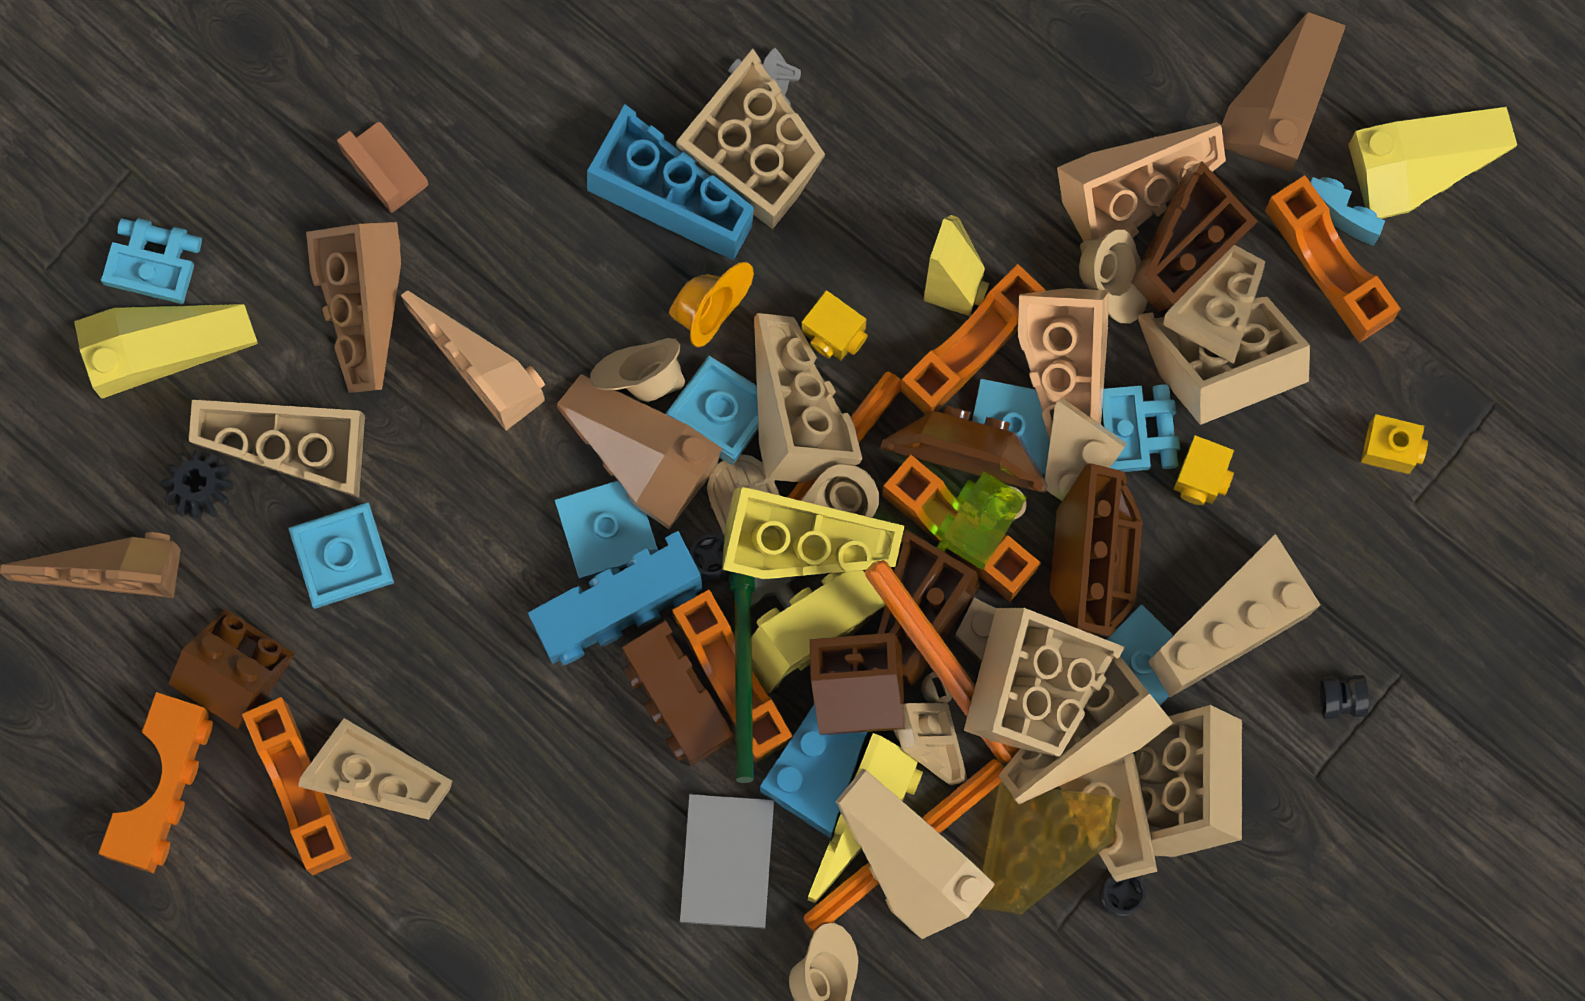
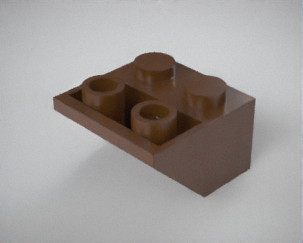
(230, 667)
(857, 683)

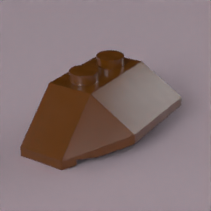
(969, 447)
(1096, 551)

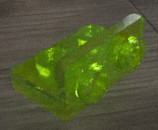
(982, 520)

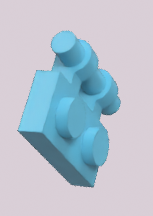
(150, 272)
(1125, 417)

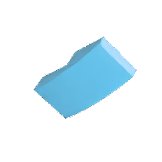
(1355, 221)

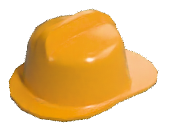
(710, 300)

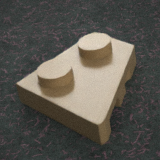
(1073, 444)
(932, 740)

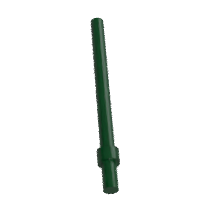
(742, 587)

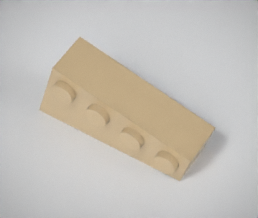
(293, 440)
(1246, 612)

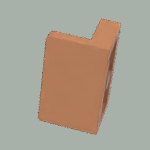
(383, 165)

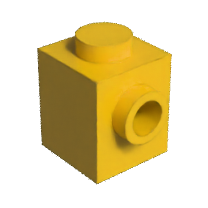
(834, 327)
(1394, 444)
(1204, 472)

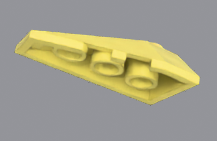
(148, 343)
(790, 538)

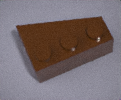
(1191, 238)
(938, 587)
(675, 695)

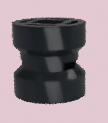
(709, 550)
(1344, 696)
(1124, 890)

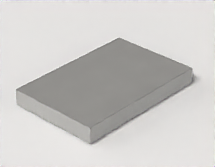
(727, 861)

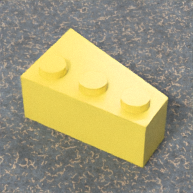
(833, 610)

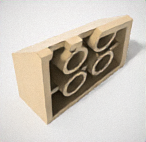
(754, 142)
(1267, 363)
(1036, 681)
(1193, 782)

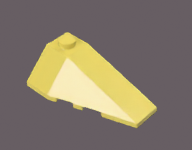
(1417, 158)
(955, 270)
(898, 774)

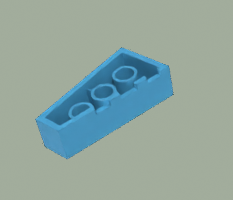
(667, 187)
(617, 601)
(814, 774)

